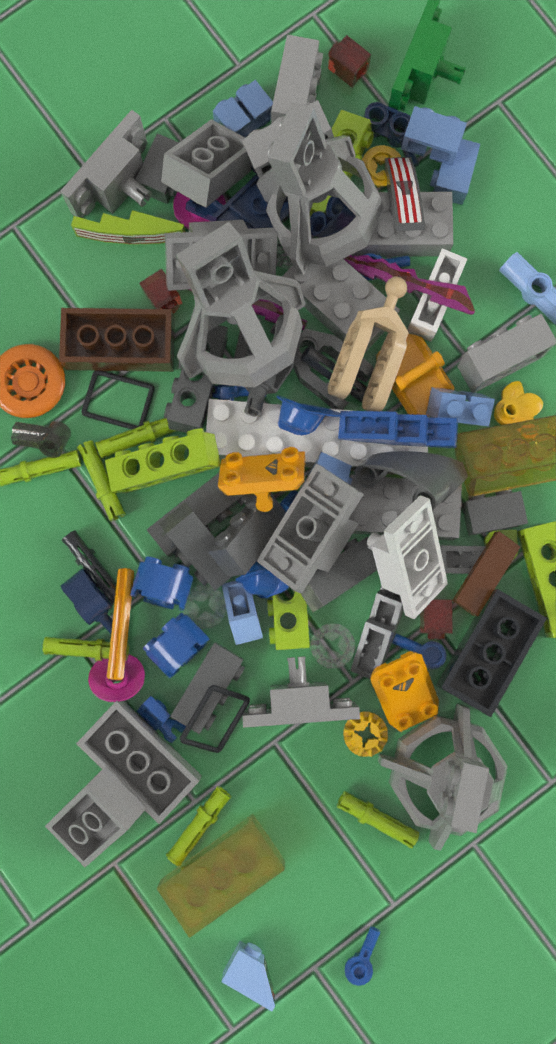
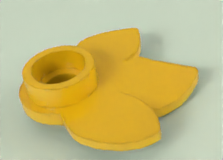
(520, 404)

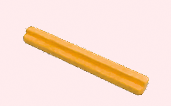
(120, 624)

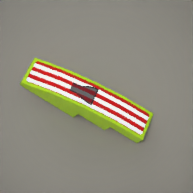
(137, 230)

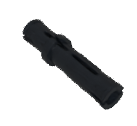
(312, 358)
(73, 542)

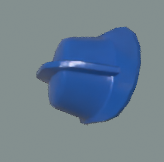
(301, 418)
(261, 582)

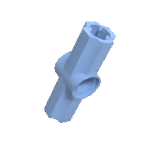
(523, 276)

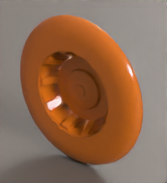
(30, 381)

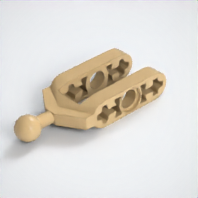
(389, 356)

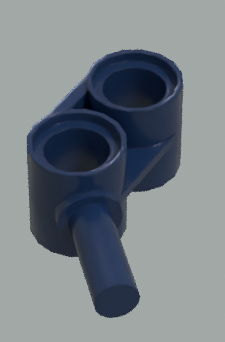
(389, 120)
(333, 221)
(88, 599)

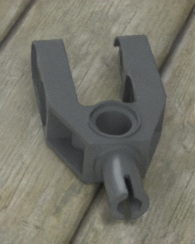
(332, 346)
(257, 395)

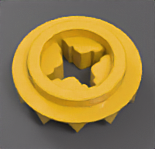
(377, 155)
(371, 746)

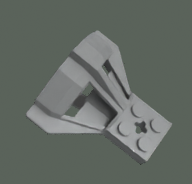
(307, 172)
(224, 291)
(456, 785)

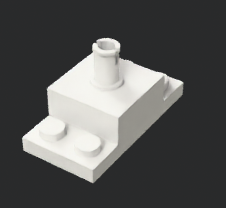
(410, 557)

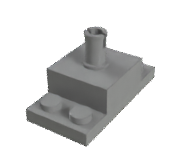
(110, 171)
(259, 244)
(312, 529)
(299, 702)

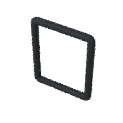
(124, 379)
(246, 699)

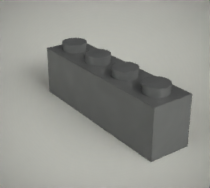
(208, 505)

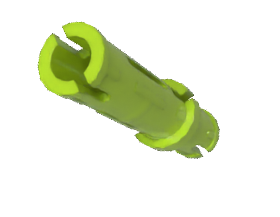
(133, 437)
(28, 470)
(101, 481)
(80, 648)
(372, 816)
(204, 818)

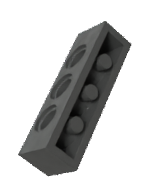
(193, 417)

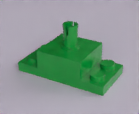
(425, 60)

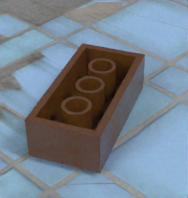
(117, 339)

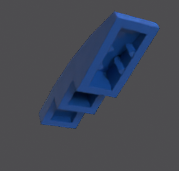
(398, 429)

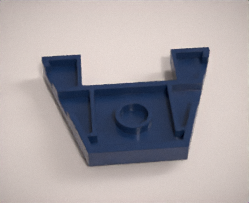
(244, 205)

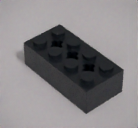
(508, 647)

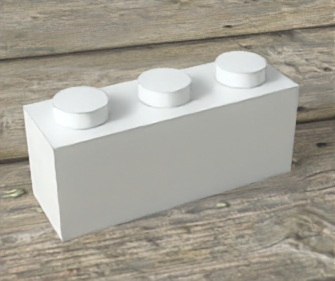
(430, 314)

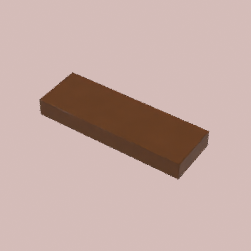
(486, 573)

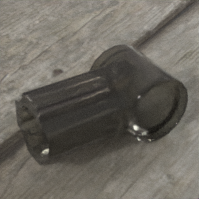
(48, 440)

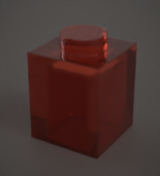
(348, 60)
(157, 293)
(436, 619)

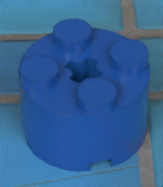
(162, 584)
(176, 645)

